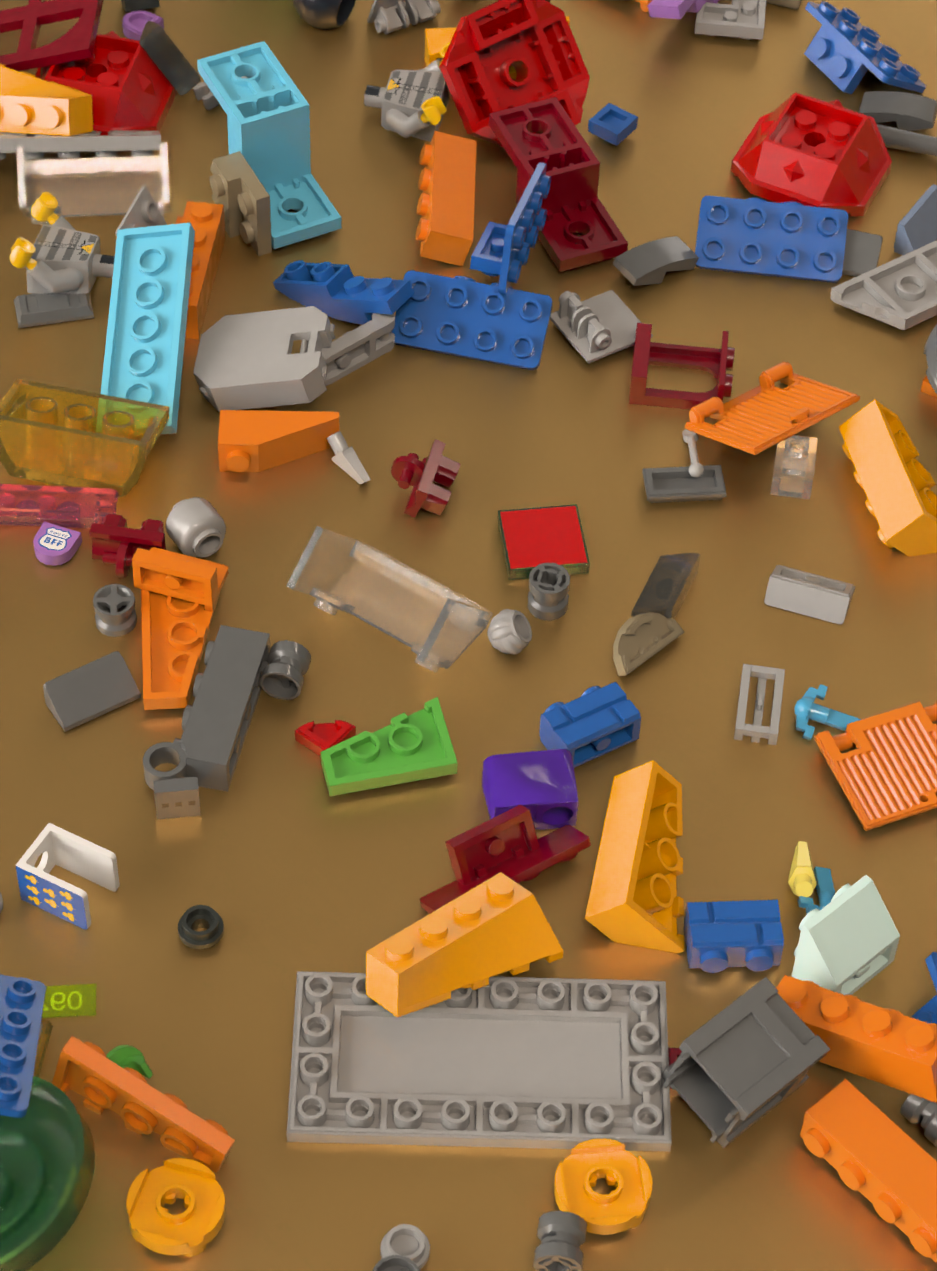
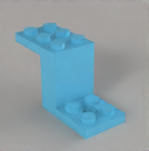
(272, 131)

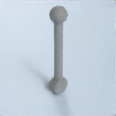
(695, 469)

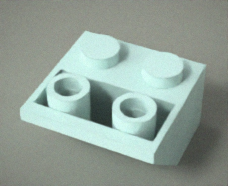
(846, 940)

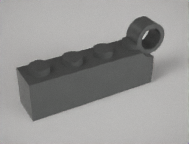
(220, 713)

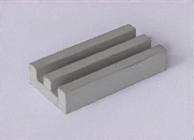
(756, 729)

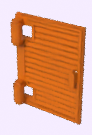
(768, 412)
(893, 764)

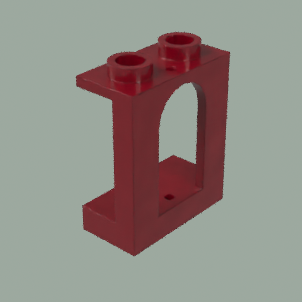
(647, 353)

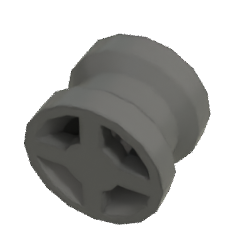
(115, 610)

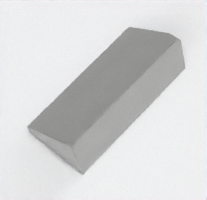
(809, 594)

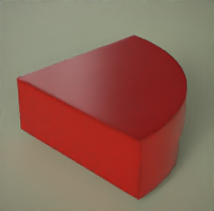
(324, 735)

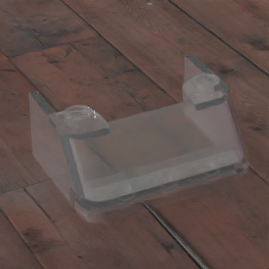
(93, 184)
(389, 597)

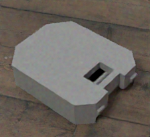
(249, 360)

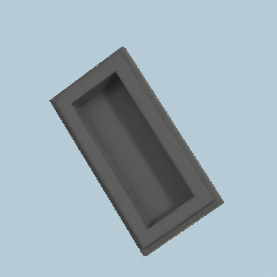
(52, 308)
(677, 485)

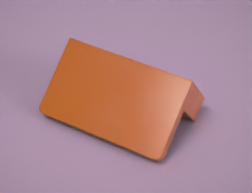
(178, 575)

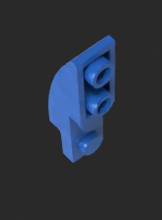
(341, 294)

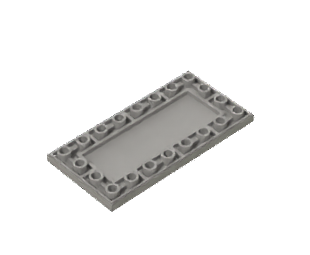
(483, 1069)

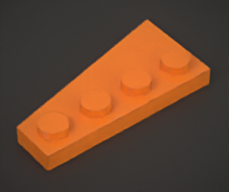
(171, 648)

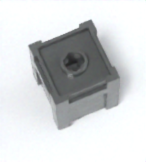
(744, 1062)

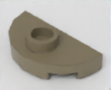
(641, 639)

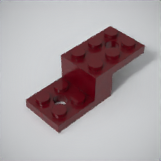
(574, 182)

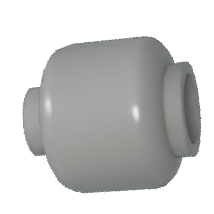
(196, 527)

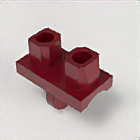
(424, 494)
(117, 543)

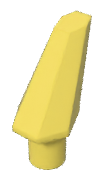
(802, 875)

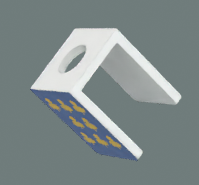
(73, 854)

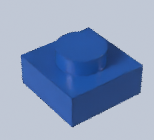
(612, 124)

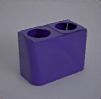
(536, 780)

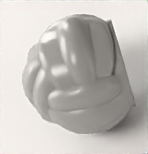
(509, 631)

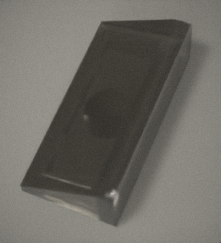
(168, 58)
(668, 585)

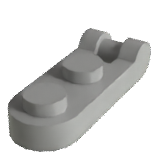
(359, 347)

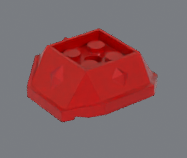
(520, 34)
(123, 83)
(814, 156)

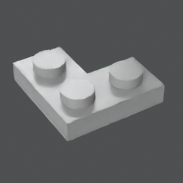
(740, 19)

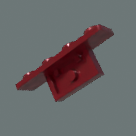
(504, 846)

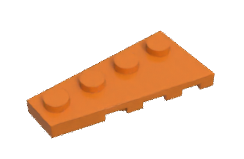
(144, 1109)

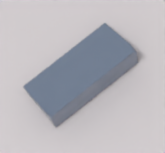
(919, 224)

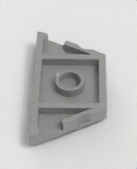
(895, 292)

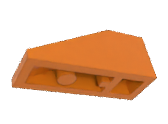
(271, 438)

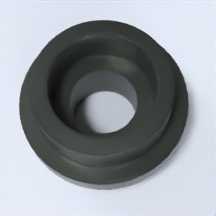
(200, 917)

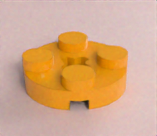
(609, 1160)
(180, 1233)

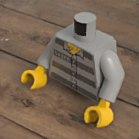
(412, 100)
(61, 256)

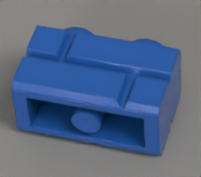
(591, 724)
(733, 935)

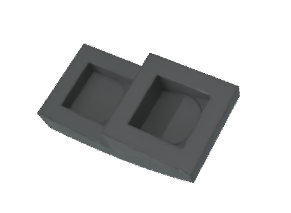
(907, 109)
(652, 260)

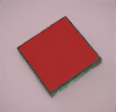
(542, 537)

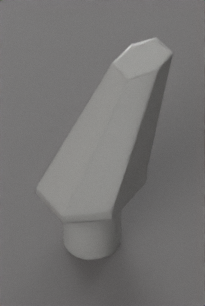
(347, 458)

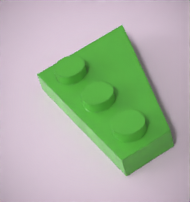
(400, 753)

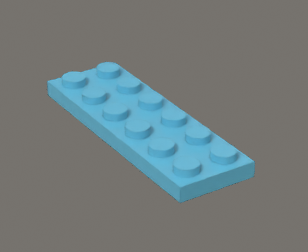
(149, 316)

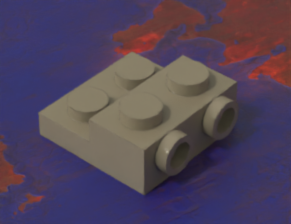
(244, 201)

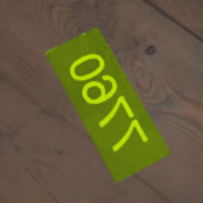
(69, 1000)

